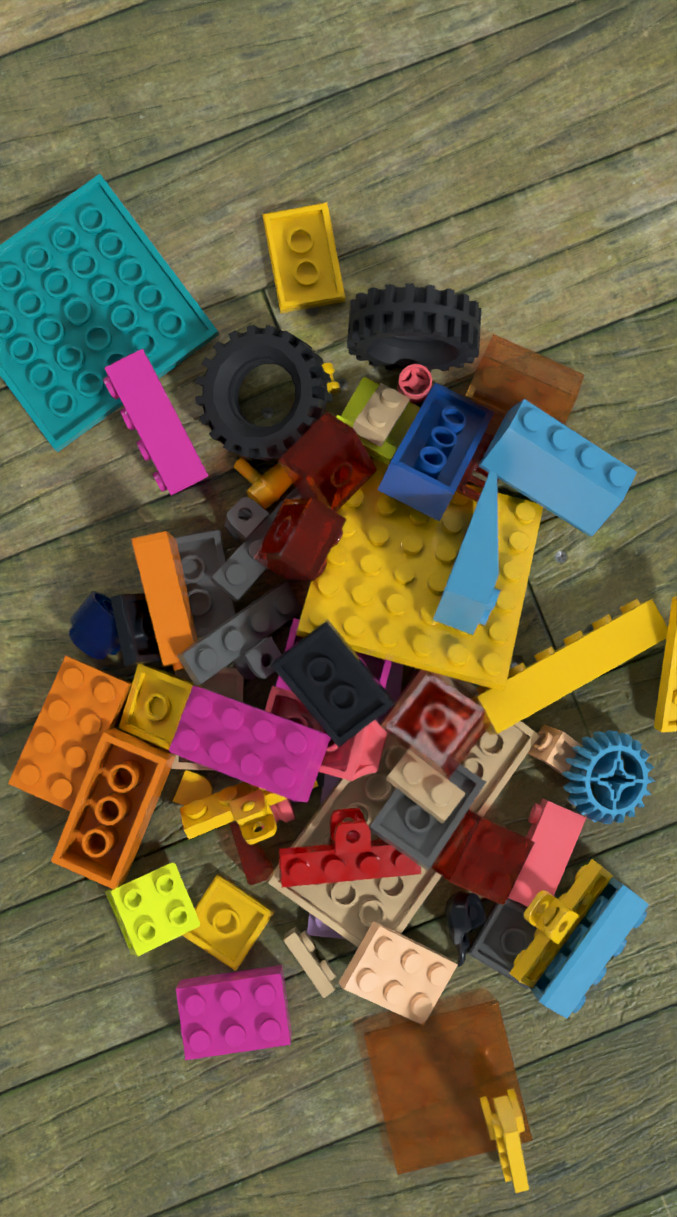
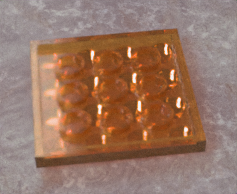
(434, 1082)

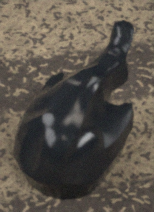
(463, 915)

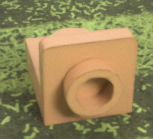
(553, 748)

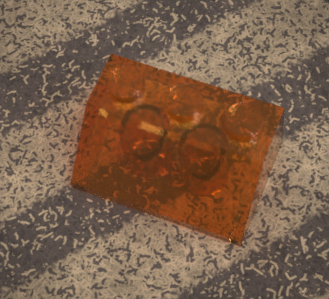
(515, 373)

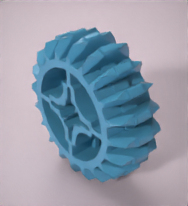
(602, 759)

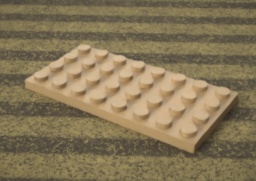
(393, 901)

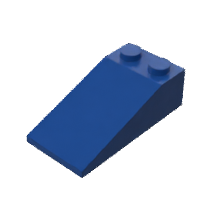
(436, 451)

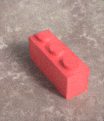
(555, 835)

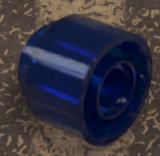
(95, 627)

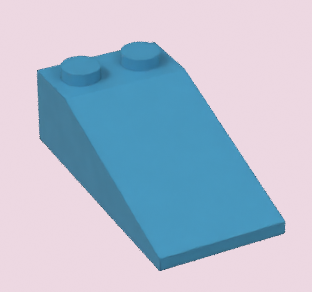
(470, 587)

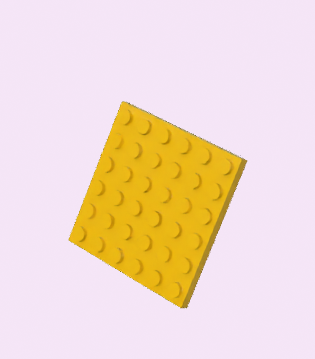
(392, 574)

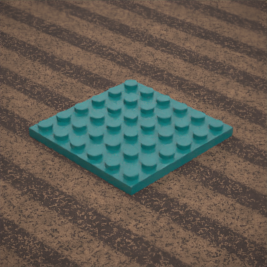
(80, 296)

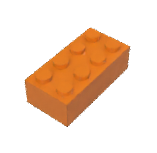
(67, 731)
(113, 808)

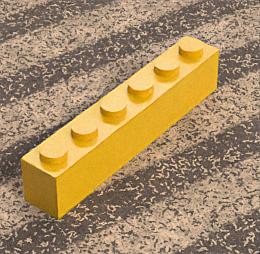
(572, 665)

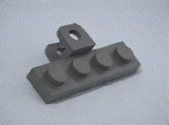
(241, 570)
(243, 638)

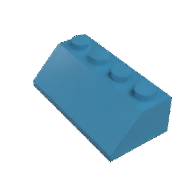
(557, 468)
(590, 948)

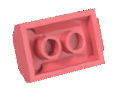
(349, 761)

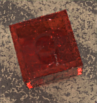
(328, 462)
(300, 539)
(438, 724)
(483, 856)

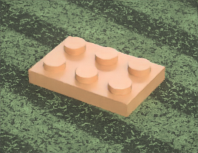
(397, 973)

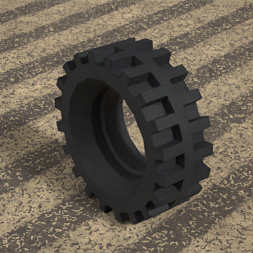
(414, 327)
(225, 378)

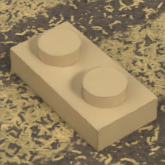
(380, 414)
(425, 786)
(318, 971)

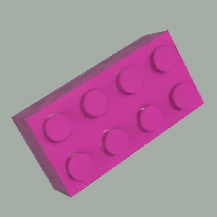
(156, 422)
(250, 744)

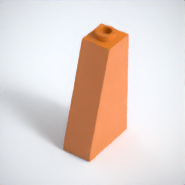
(166, 595)

